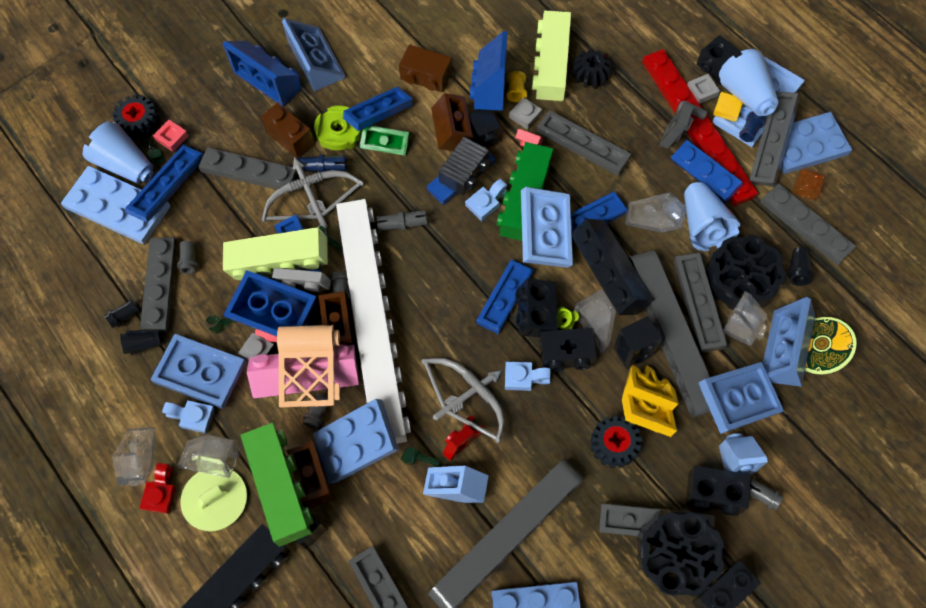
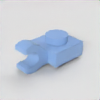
(485, 202)
(521, 376)
(192, 417)

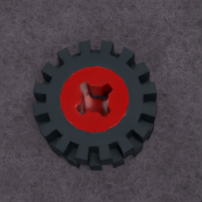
(145, 116)
(615, 452)

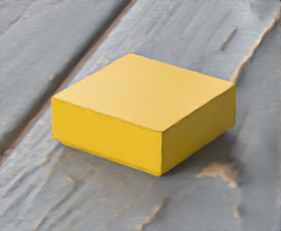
(727, 107)

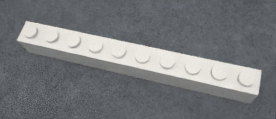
(369, 313)

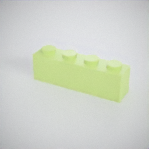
(553, 55)
(282, 251)

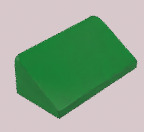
(385, 140)

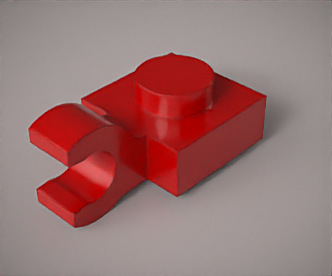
(459, 440)
(159, 494)

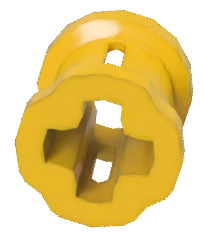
(516, 86)

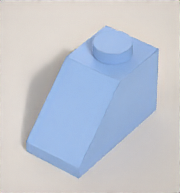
(741, 454)
(456, 484)

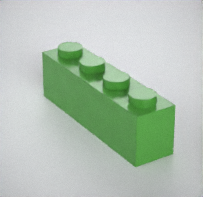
(276, 484)

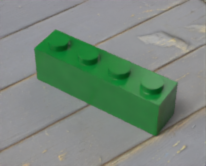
(531, 173)

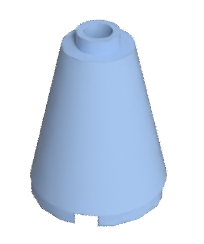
(750, 82)
(117, 153)
(708, 217)

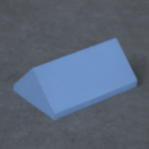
(313, 54)
(789, 342)

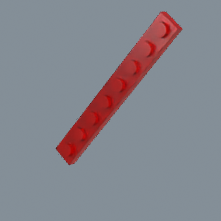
(701, 131)

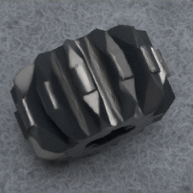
(592, 68)

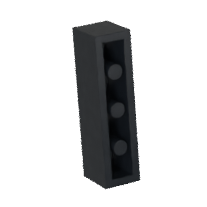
(611, 267)
(241, 573)

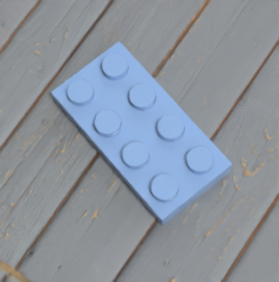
(782, 81)
(104, 202)

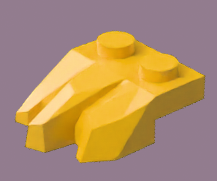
(649, 401)

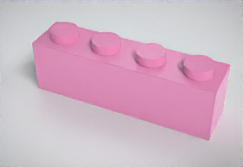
(264, 372)

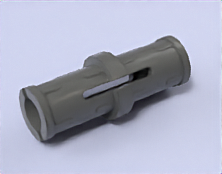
(402, 220)

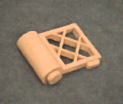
(312, 343)

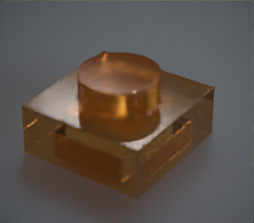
(808, 184)

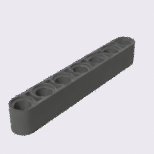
(676, 337)
(506, 536)

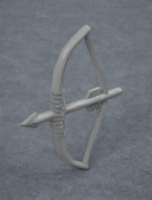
(315, 206)
(456, 403)

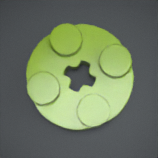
(335, 139)

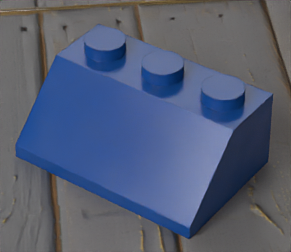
(262, 71)
(489, 75)
(271, 305)

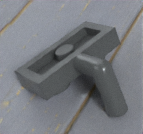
(681, 122)

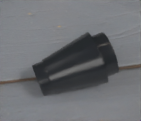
(800, 267)
(139, 341)

